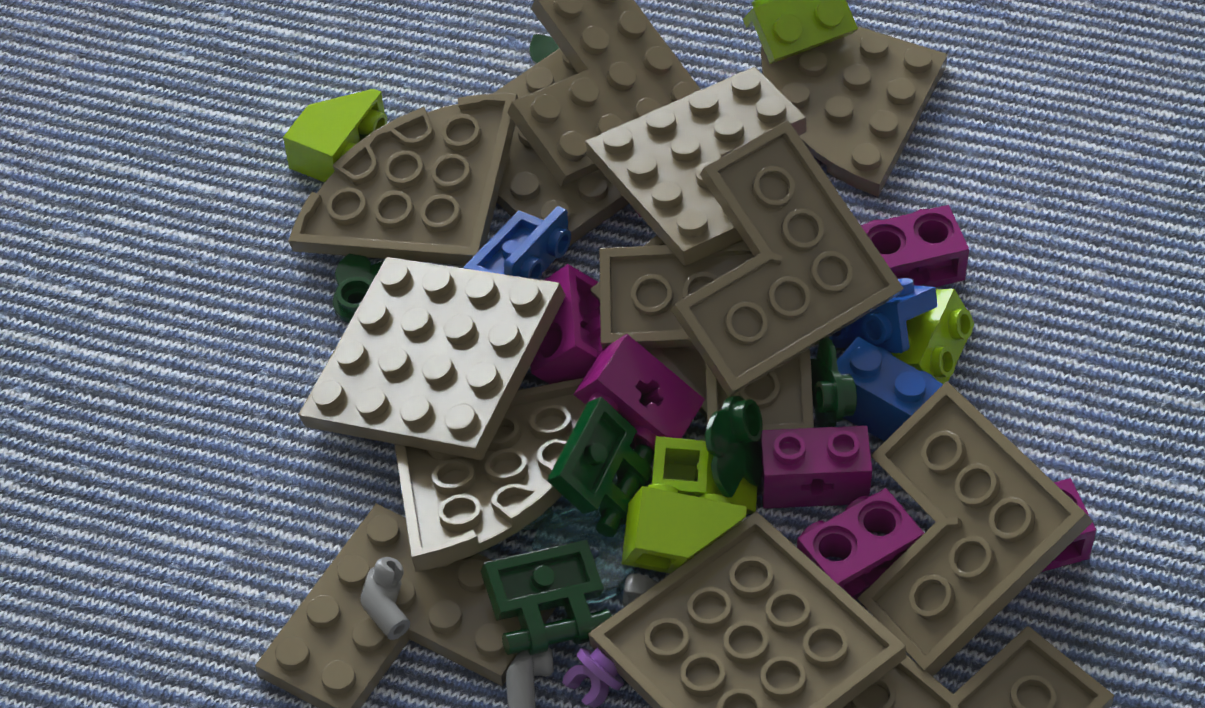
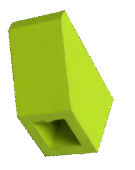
(330, 130)
(688, 468)
(673, 527)

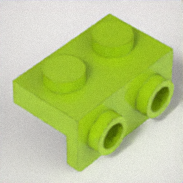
(798, 25)
(938, 336)

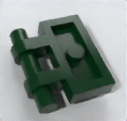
(591, 459)
(543, 581)

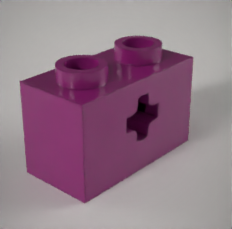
(641, 391)
(815, 466)

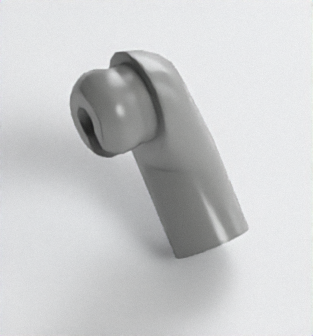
(380, 597)
(521, 677)

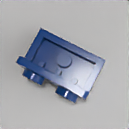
(525, 245)
(887, 323)

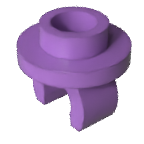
(599, 670)

